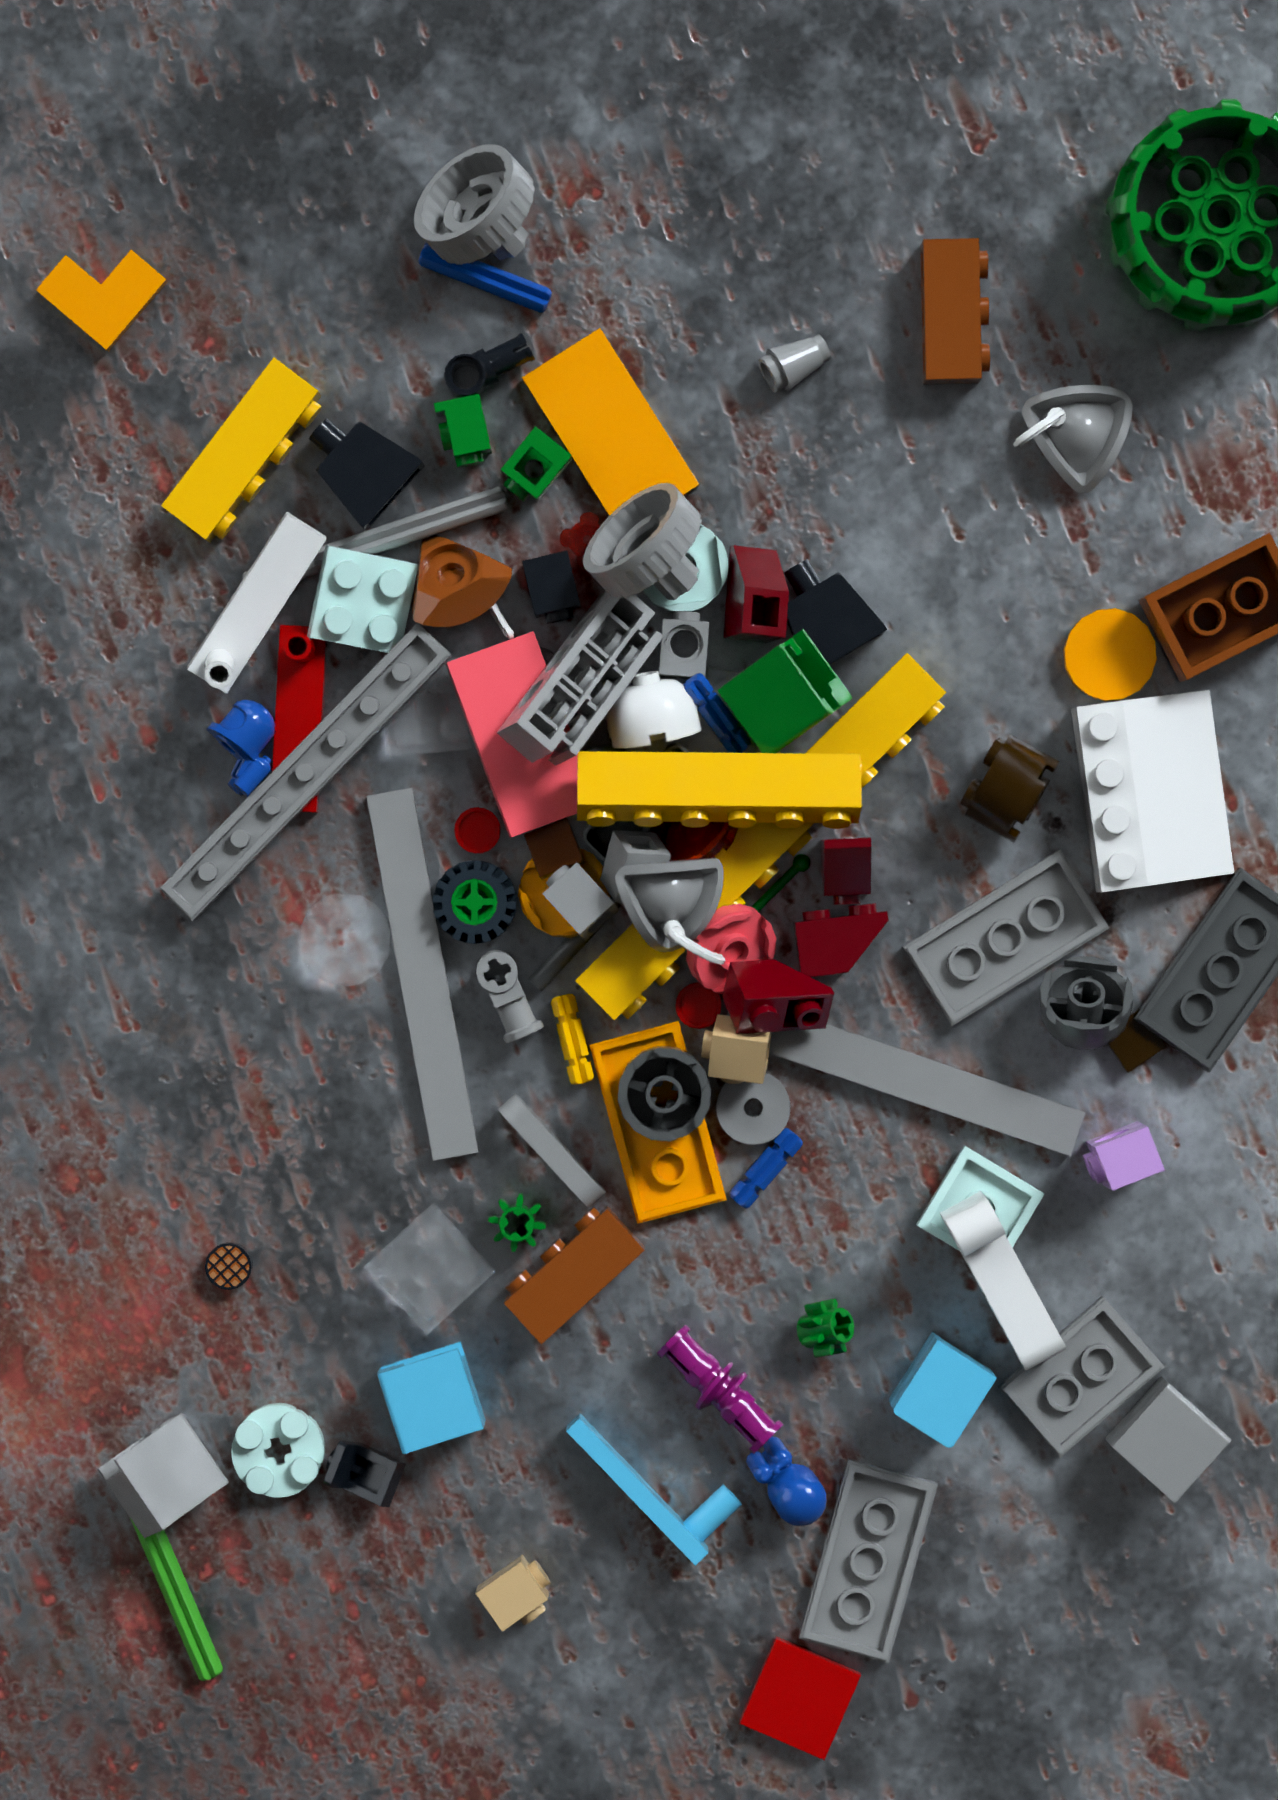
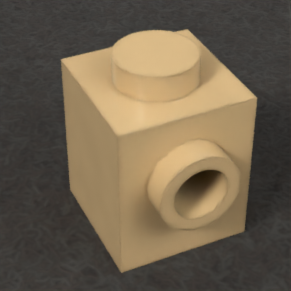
(735, 1056)
(515, 1593)

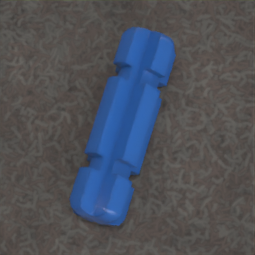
(717, 714)
(766, 1168)

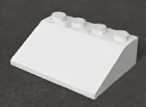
(1152, 790)

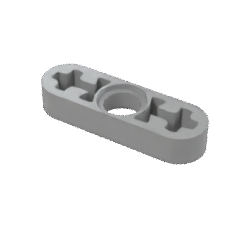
(552, 1150)

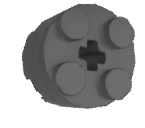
(677, 1116)

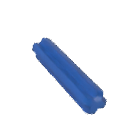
(490, 280)

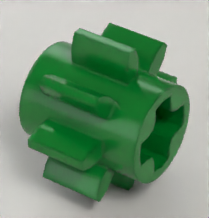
(518, 1209)
(825, 1328)

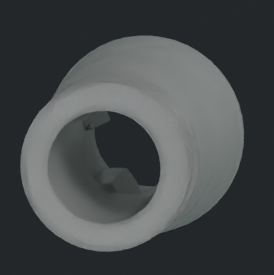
(793, 362)

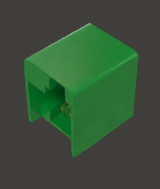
(785, 693)

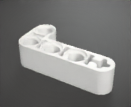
(1003, 1280)

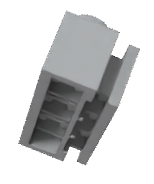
(572, 674)

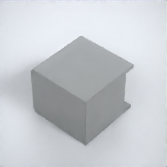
(1167, 1439)
(163, 1475)

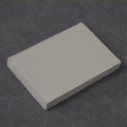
(1086, 1381)

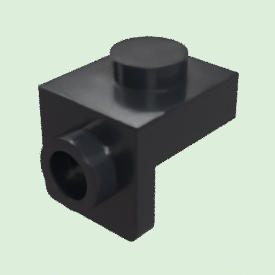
(364, 1472)

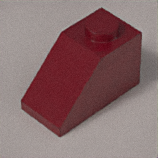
(846, 869)

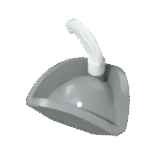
(1078, 430)
(672, 902)

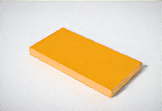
(606, 422)
(658, 1174)

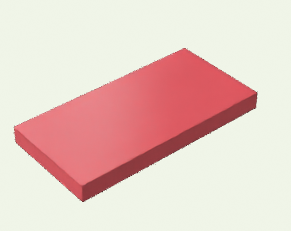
(489, 690)

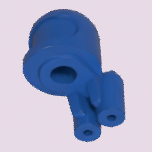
(244, 735)
(791, 1487)

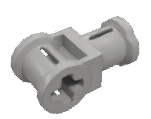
(508, 997)

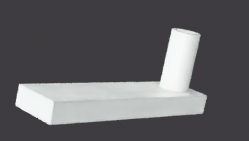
(256, 602)

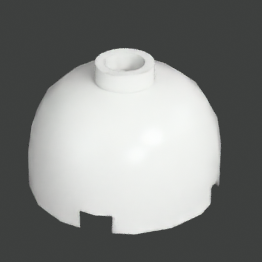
(651, 712)

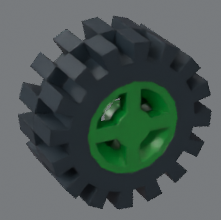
(468, 889)

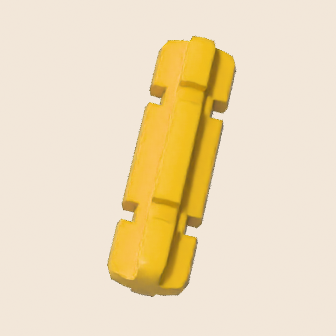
(572, 1039)

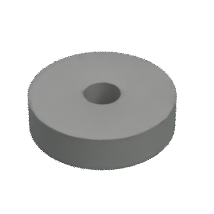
(758, 1128)

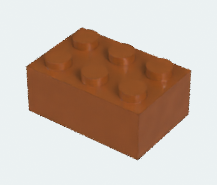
(1217, 608)

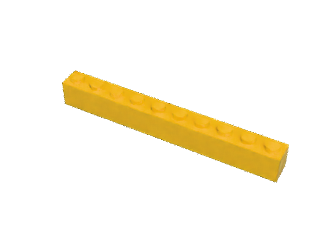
(869, 728)

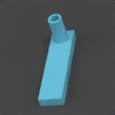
(686, 1534)

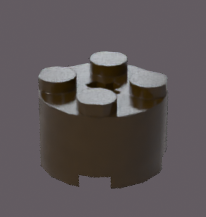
(1009, 787)

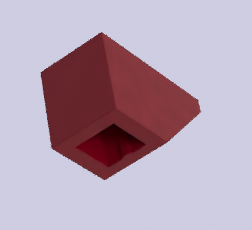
(755, 596)
(836, 943)
(774, 998)

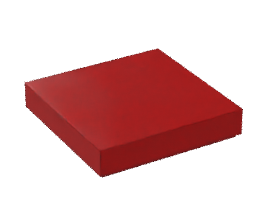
(800, 1698)

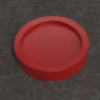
(477, 830)
(698, 1006)

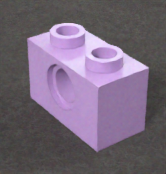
(1122, 1156)

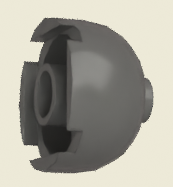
(1085, 1002)

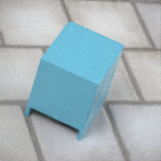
(941, 1390)
(431, 1398)

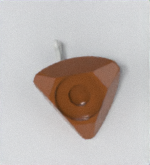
(457, 585)

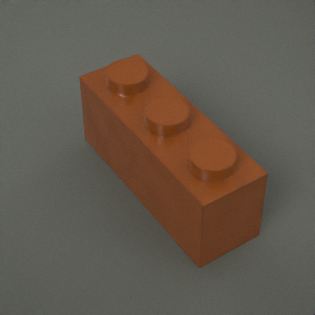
(953, 311)
(572, 1273)

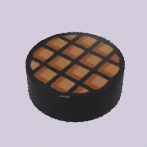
(228, 1265)

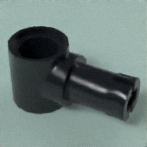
(488, 364)

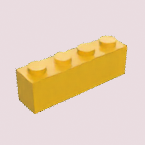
(243, 450)

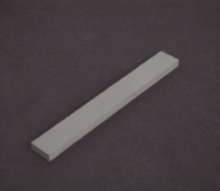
(305, 772)
(422, 974)
(932, 1085)

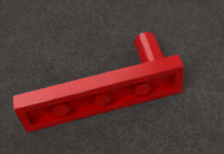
(298, 692)

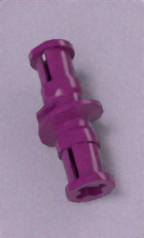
(719, 1389)

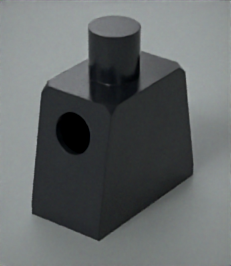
(364, 469)
(830, 613)

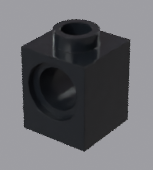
(552, 586)

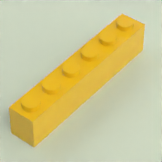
(718, 788)

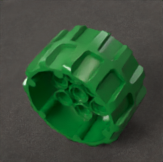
(1128, 226)

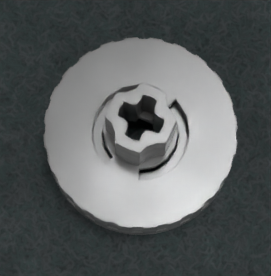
(476, 206)
(646, 545)

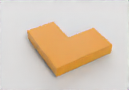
(104, 308)

